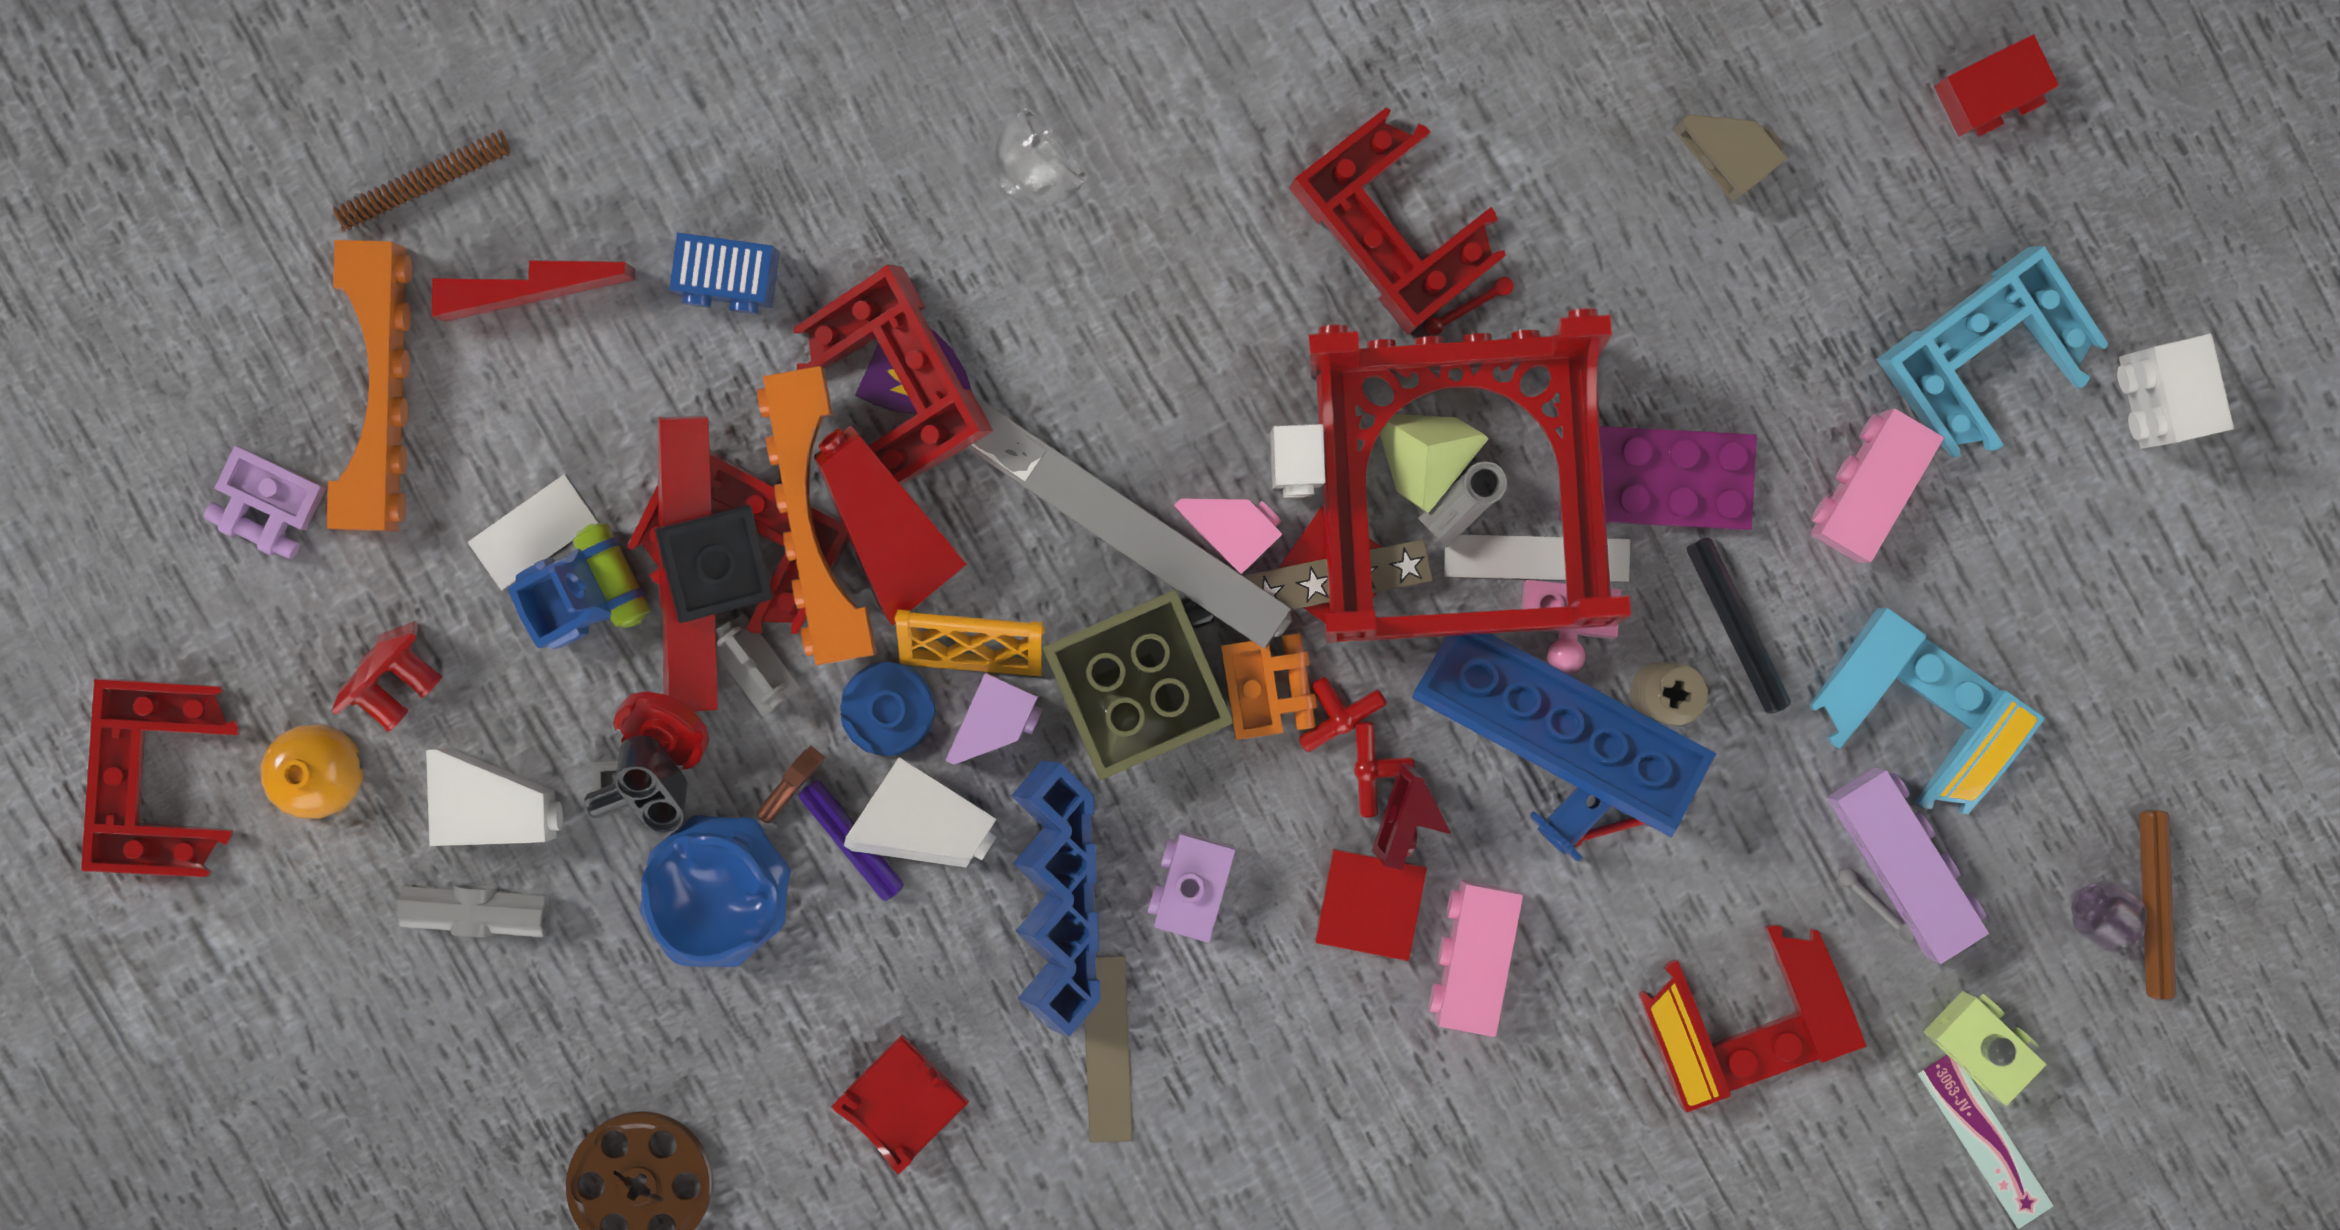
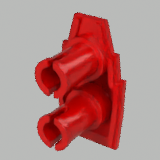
(394, 654)

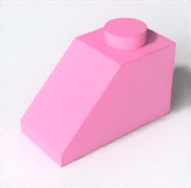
(1233, 527)

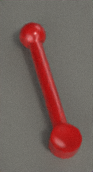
(1502, 287)
(1608, 829)

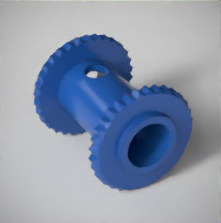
(1571, 821)

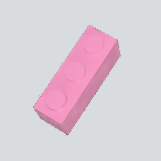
(1875, 485)
(1476, 957)

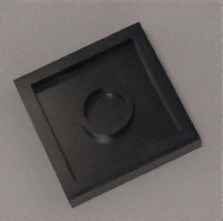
(713, 563)

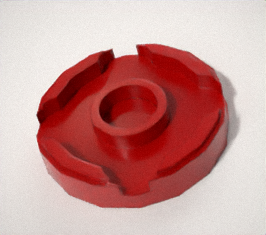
(668, 722)

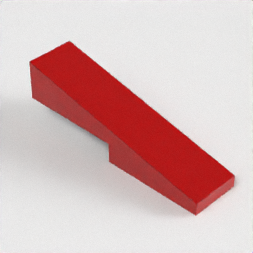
(546, 280)

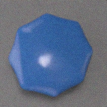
(714, 891)

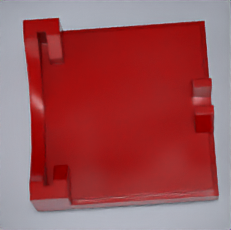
(900, 1103)

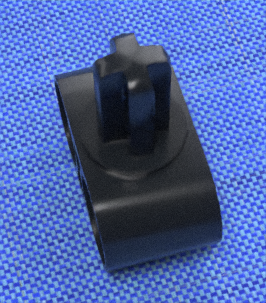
(646, 783)

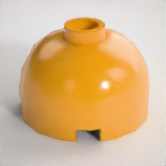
(311, 771)

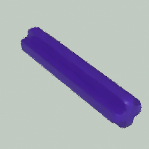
(838, 825)

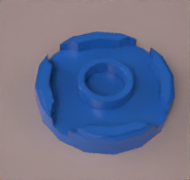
(887, 708)

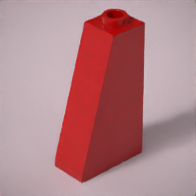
(889, 532)

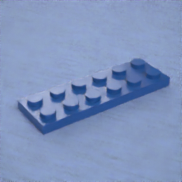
(1566, 728)

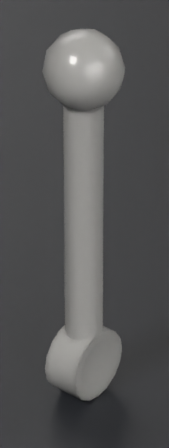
(1848, 878)

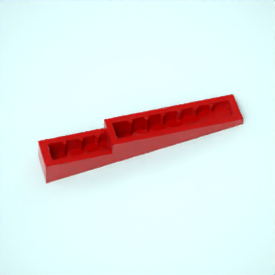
(683, 495)

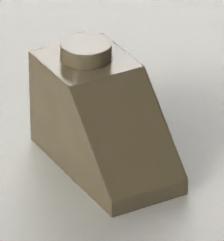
(1732, 150)

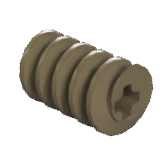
(1688, 697)

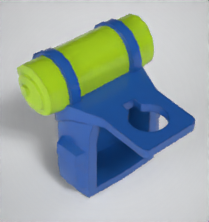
(585, 587)

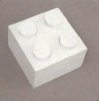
(2174, 392)

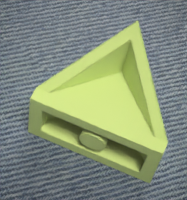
(1428, 454)

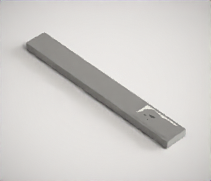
(1130, 529)

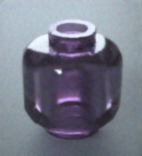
(2109, 915)

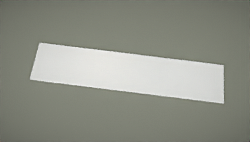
(1522, 557)

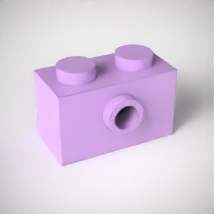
(1192, 886)

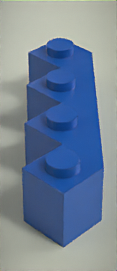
(1064, 921)

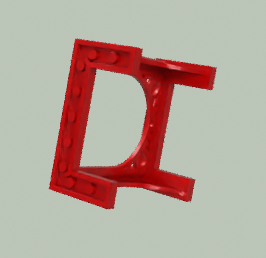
(1572, 364)

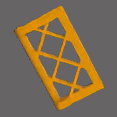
(954, 657)

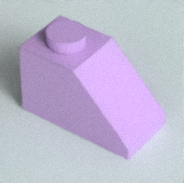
(995, 718)

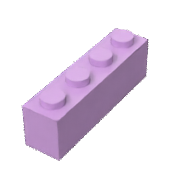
(1908, 864)

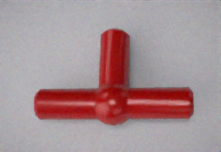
(1341, 718)
(1369, 768)

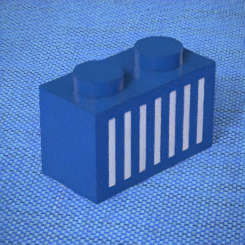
(724, 272)

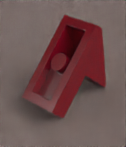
(1407, 808)

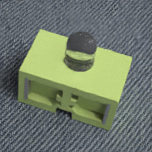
(1985, 1047)

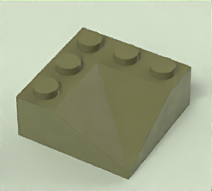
(1137, 685)

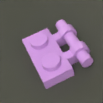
(271, 489)

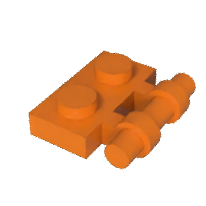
(1253, 687)

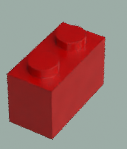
(1997, 85)

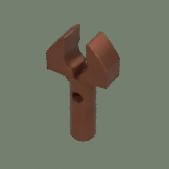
(793, 779)

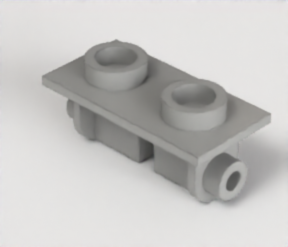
(754, 665)

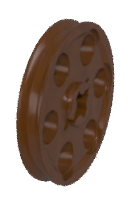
(639, 1158)

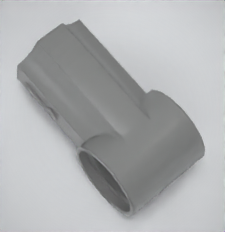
(1460, 504)

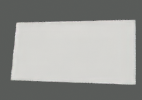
(532, 531)

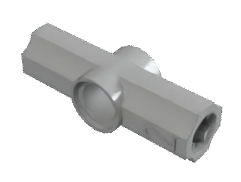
(473, 910)

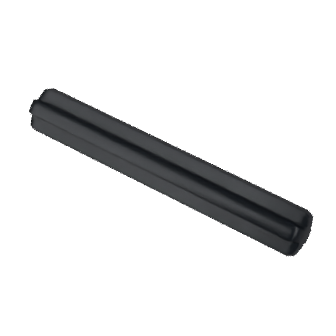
(1738, 625)

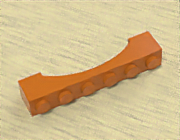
(797, 407)
(369, 489)

